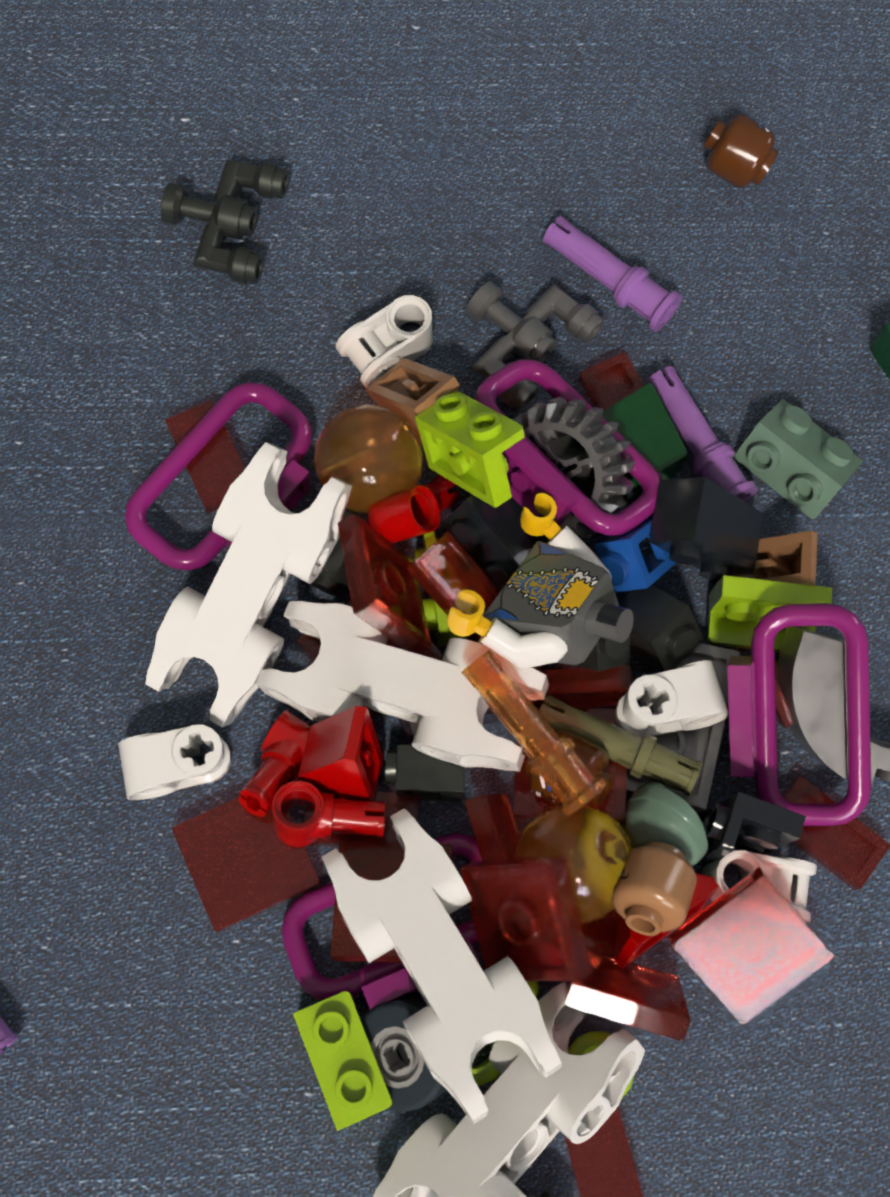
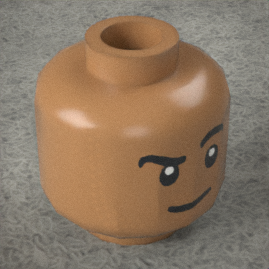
(655, 888)

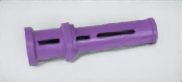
(630, 285)
(710, 457)

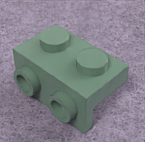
(798, 458)

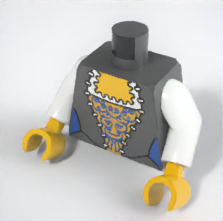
(551, 604)

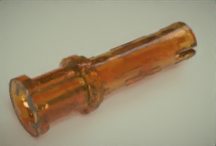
(549, 754)

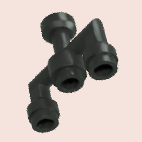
(227, 216)

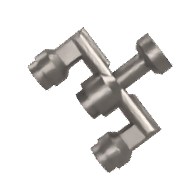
(529, 335)

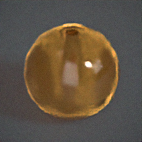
(371, 452)
(592, 851)

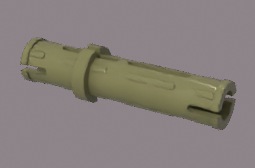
(626, 748)

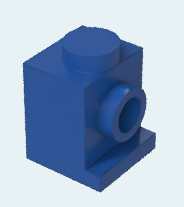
(626, 561)

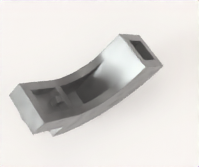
(814, 688)

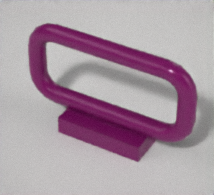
(535, 473)
(292, 484)
(754, 711)
(378, 980)

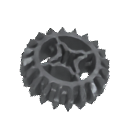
(546, 429)

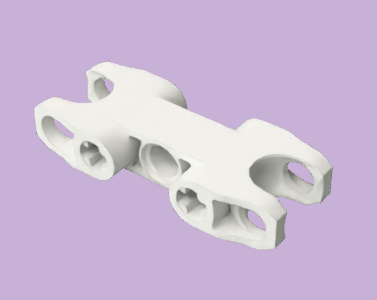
(264, 551)
(364, 671)
(462, 1000)
(522, 1116)

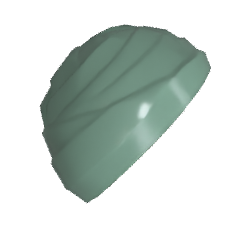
(664, 817)

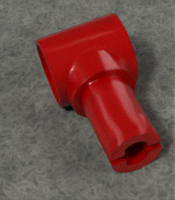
(412, 510)
(279, 763)
(329, 816)

